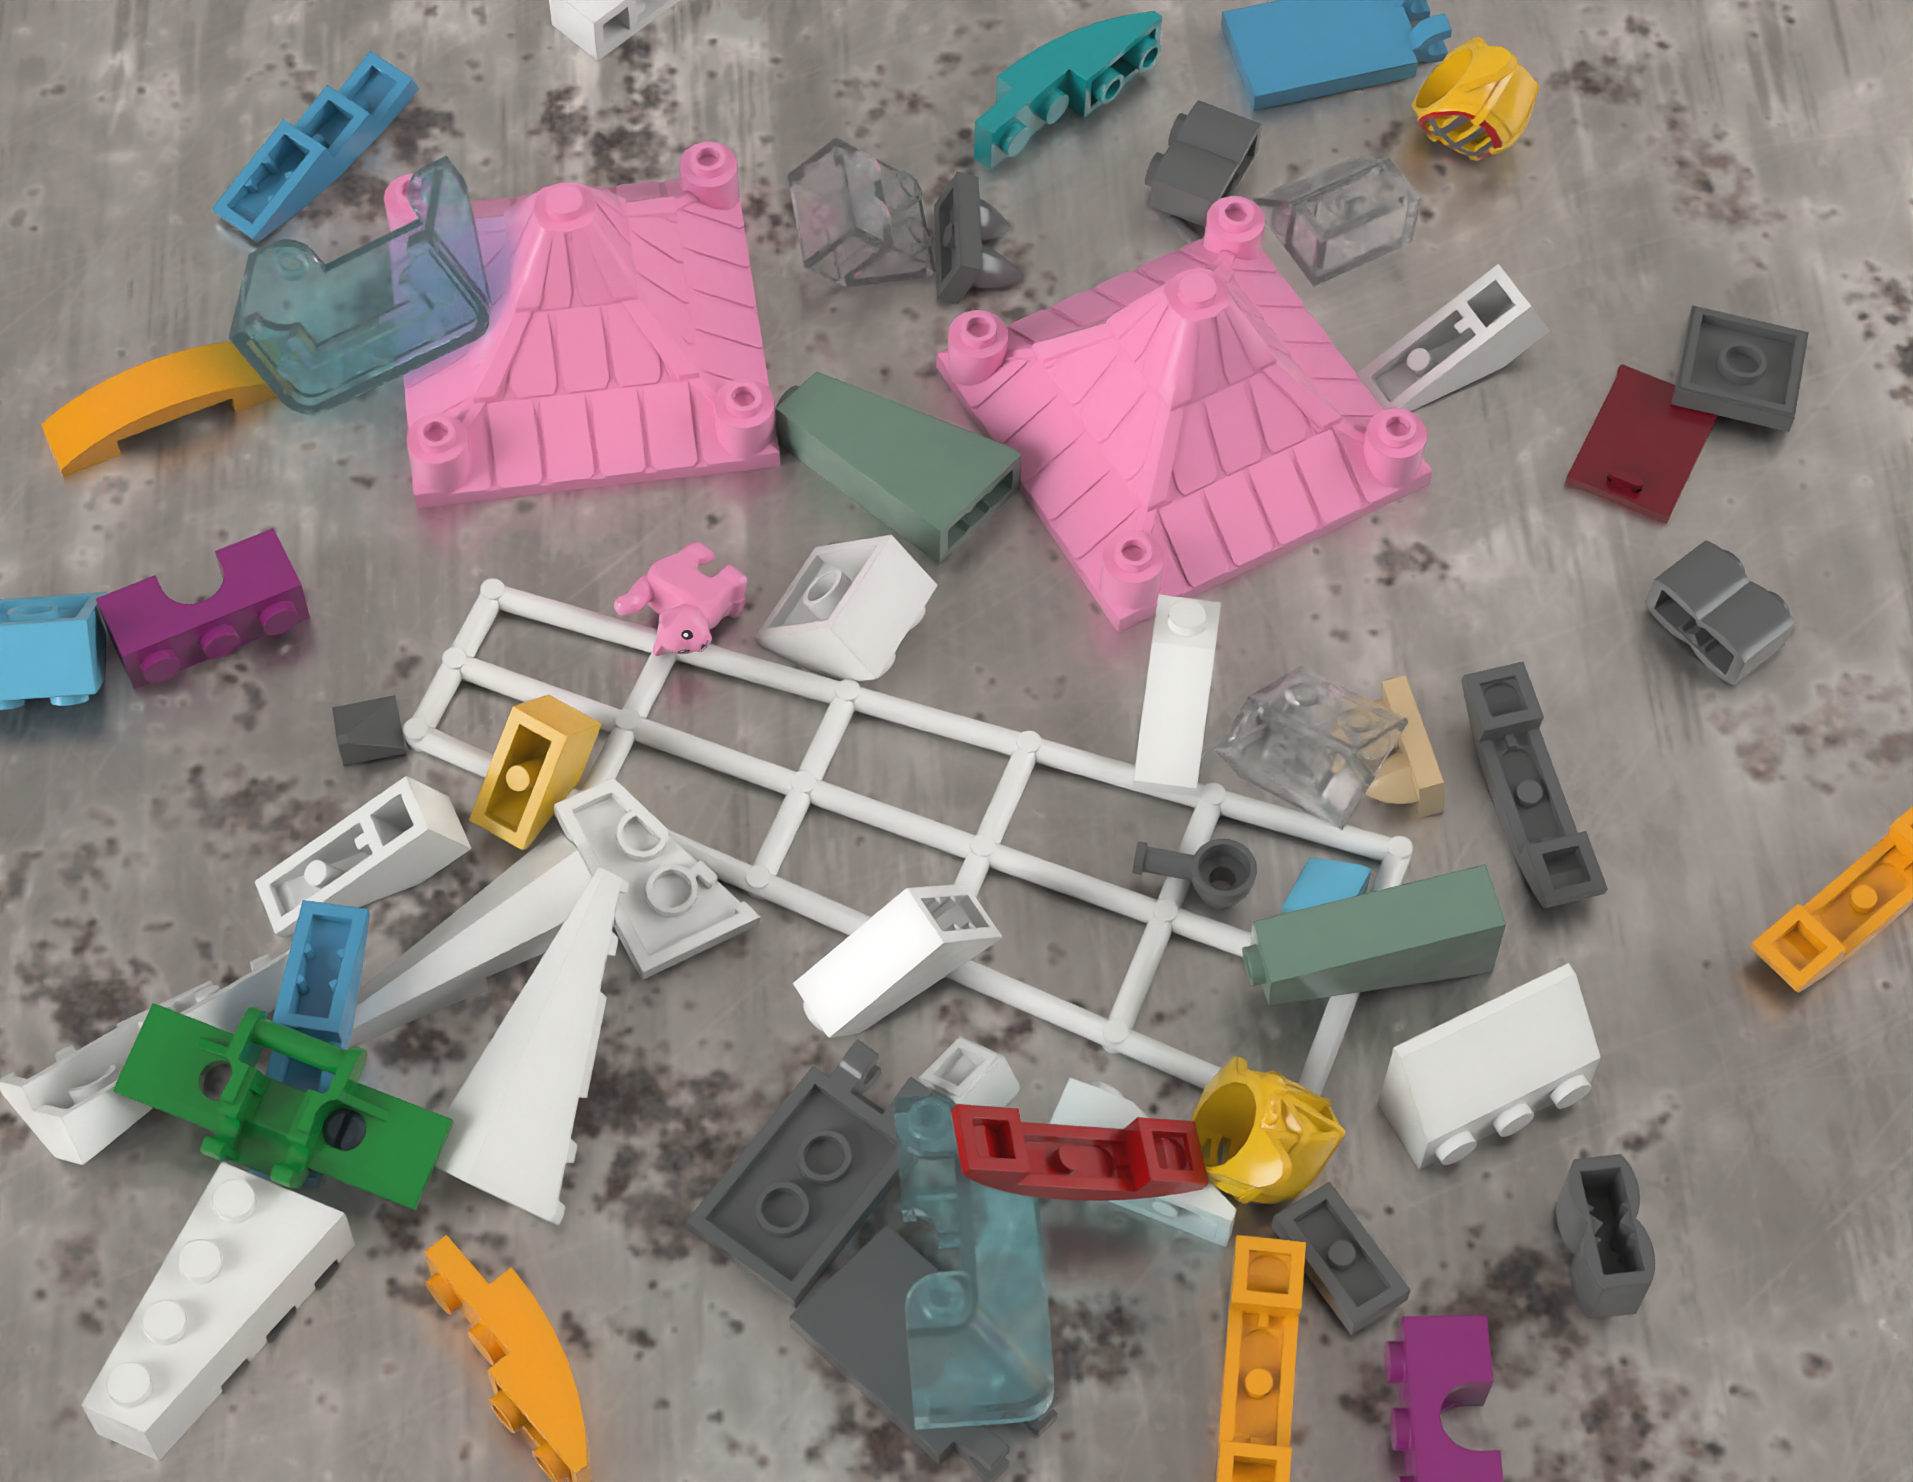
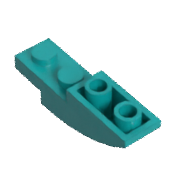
(1069, 71)

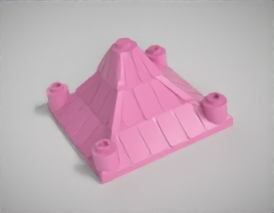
(609, 346)
(1183, 419)

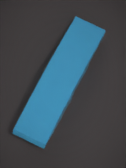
(319, 148)
(319, 991)

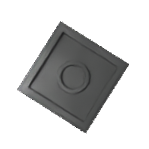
(1740, 368)

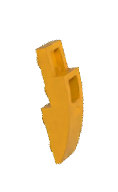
(532, 1372)

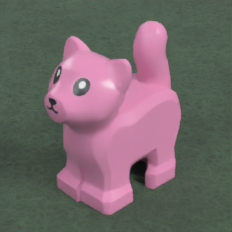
(686, 599)

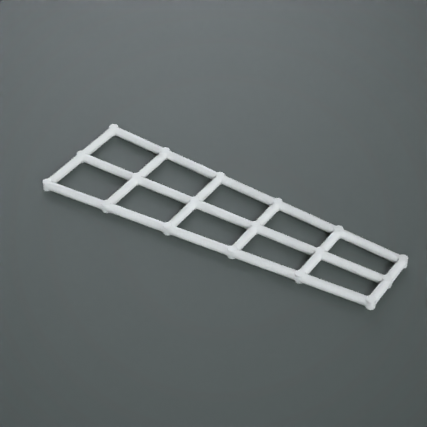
(978, 850)

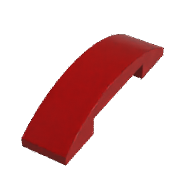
(1078, 1161)

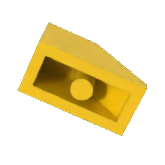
(533, 768)

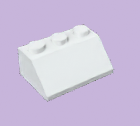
(1491, 1069)

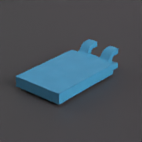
(1329, 46)

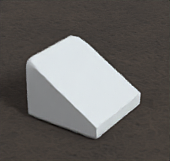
(971, 1076)

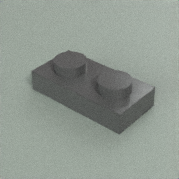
(1342, 1258)

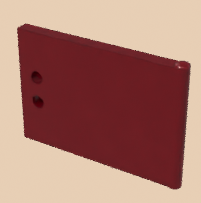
(1641, 446)

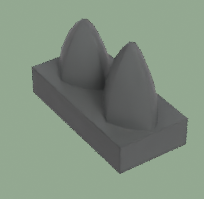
(960, 227)

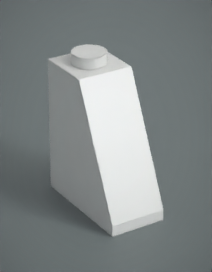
(895, 957)

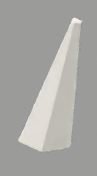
(490, 933)
(525, 1088)
(74, 1099)

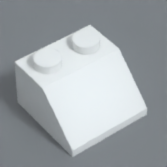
(849, 609)

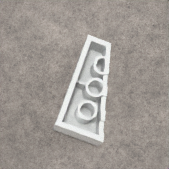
(213, 1302)

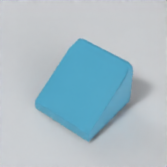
(1326, 882)

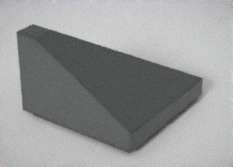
(368, 730)

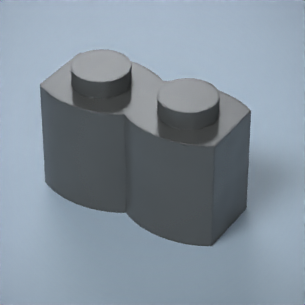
(1204, 161)
(1720, 612)
(1609, 1244)

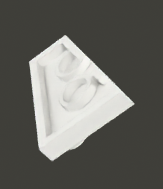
(671, 898)

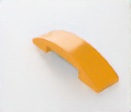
(149, 396)
(1845, 913)
(1260, 1360)

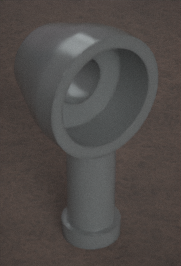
(1213, 861)

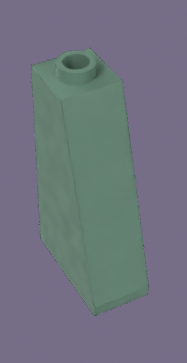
(898, 463)
(1379, 939)

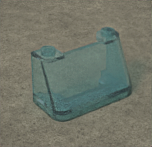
(372, 314)
(981, 1331)

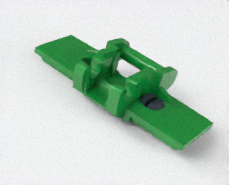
(274, 1127)

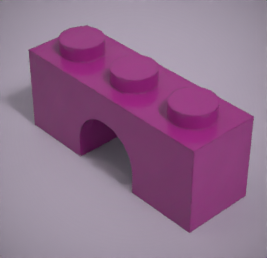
(164, 636)
(1438, 1368)

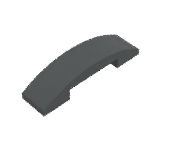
(1526, 787)

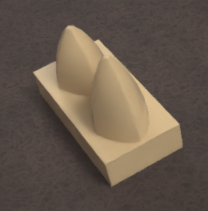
(1413, 771)

